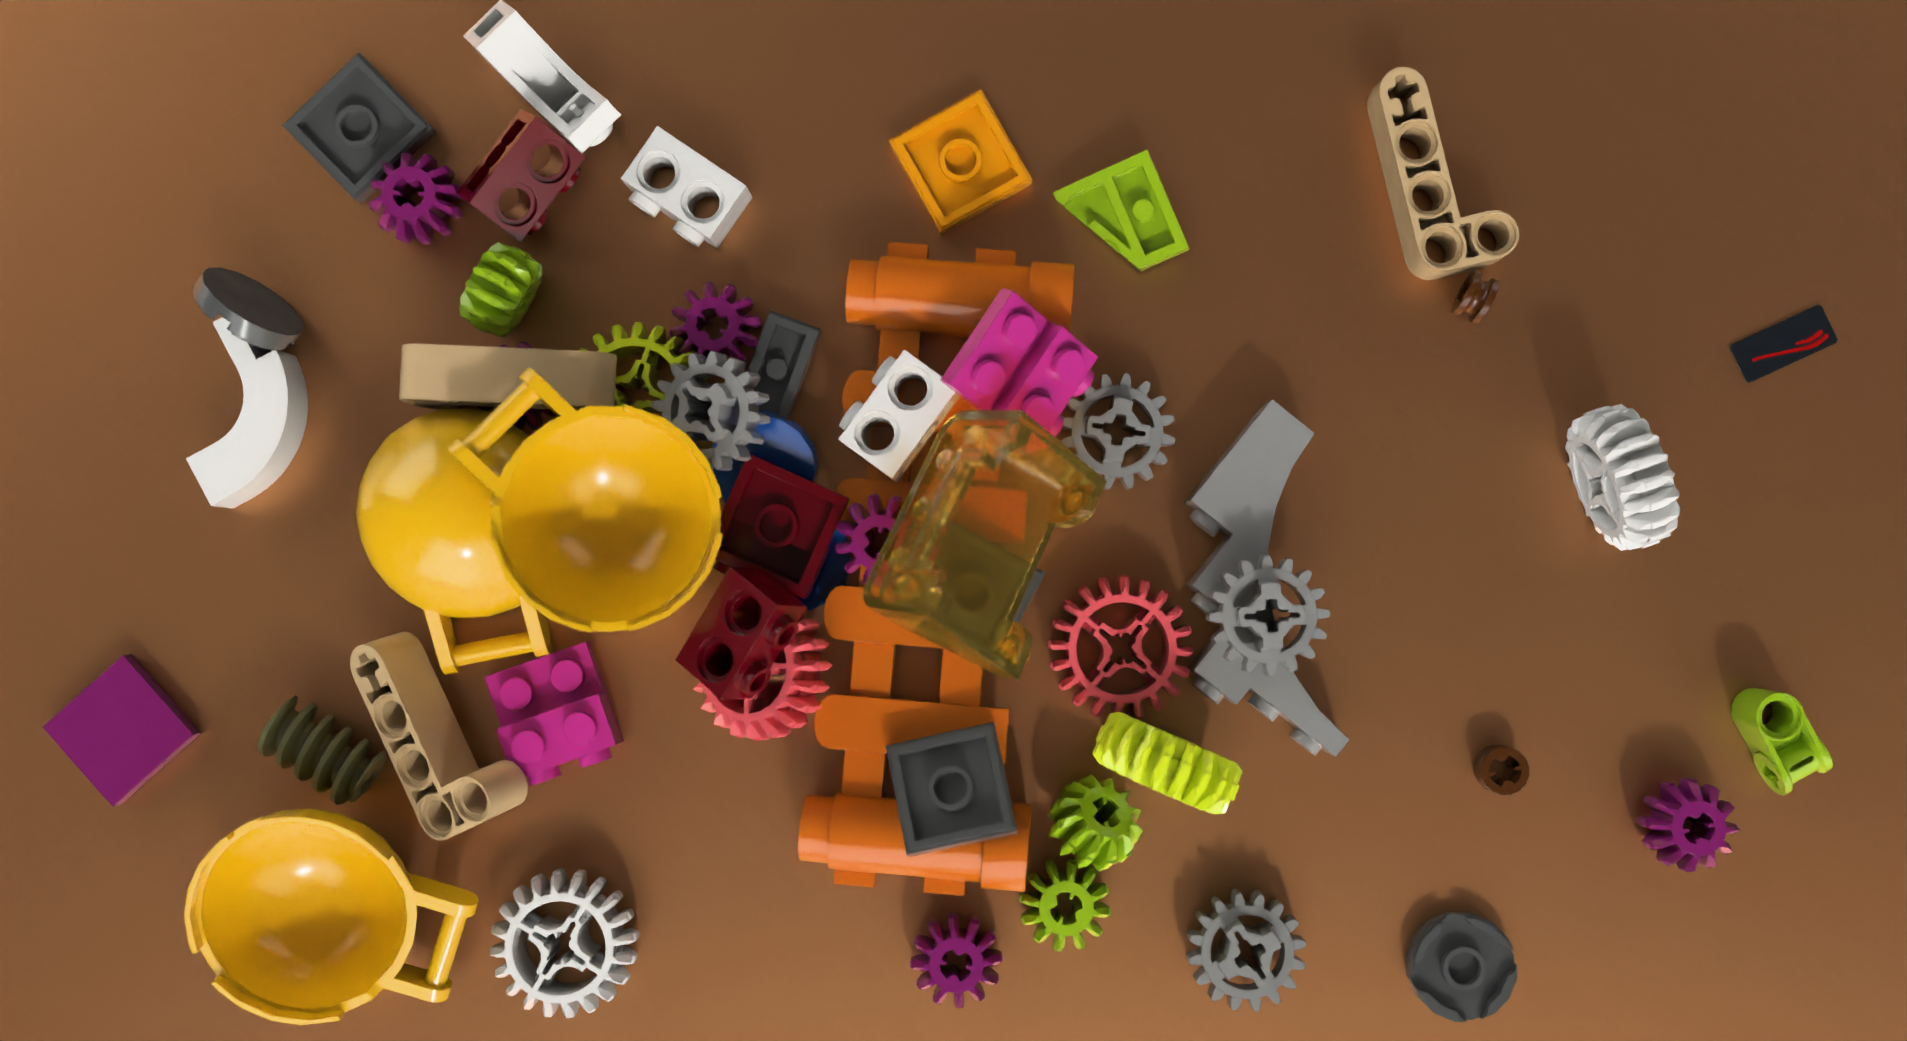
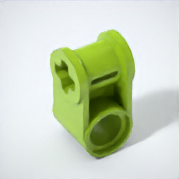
(1786, 745)

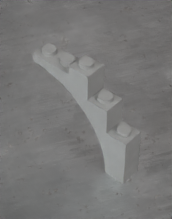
(1241, 504)

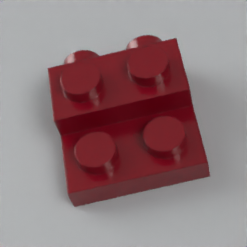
(779, 525)

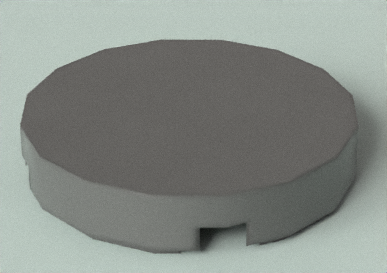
(251, 307)
(1461, 966)

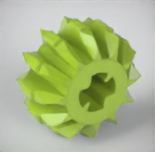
(500, 289)
(1095, 823)
(1083, 908)

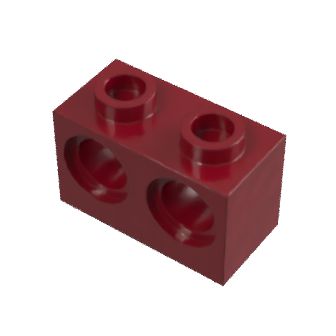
(510, 166)
(733, 626)

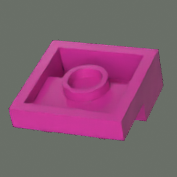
(1021, 363)
(554, 712)

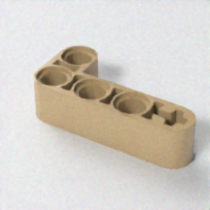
(1431, 175)
(485, 376)
(427, 740)

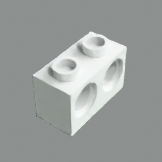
(693, 180)
(911, 423)

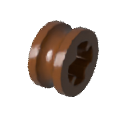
(1475, 296)
(1501, 786)

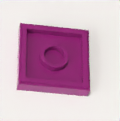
(121, 730)

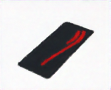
(1783, 343)

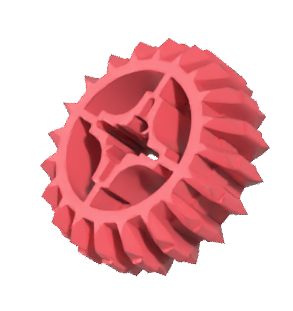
(1149, 611)
(785, 696)

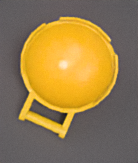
(598, 511)
(431, 535)
(316, 918)

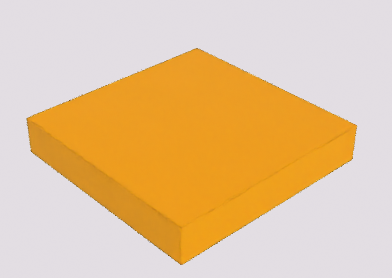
(960, 162)

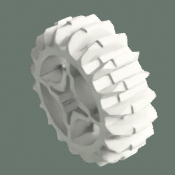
(1622, 477)
(545, 935)

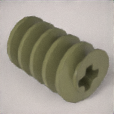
(319, 753)

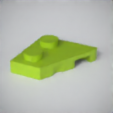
(1128, 211)

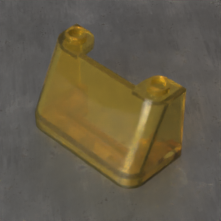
(977, 535)

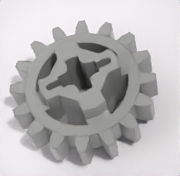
(1120, 408)
(733, 409)
(1267, 641)
(1264, 940)

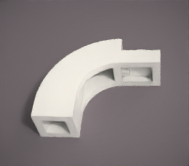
(542, 77)
(266, 430)

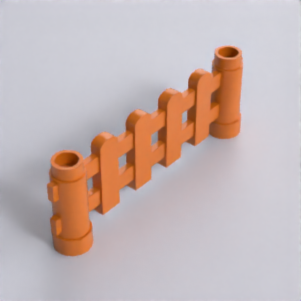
(860, 827)

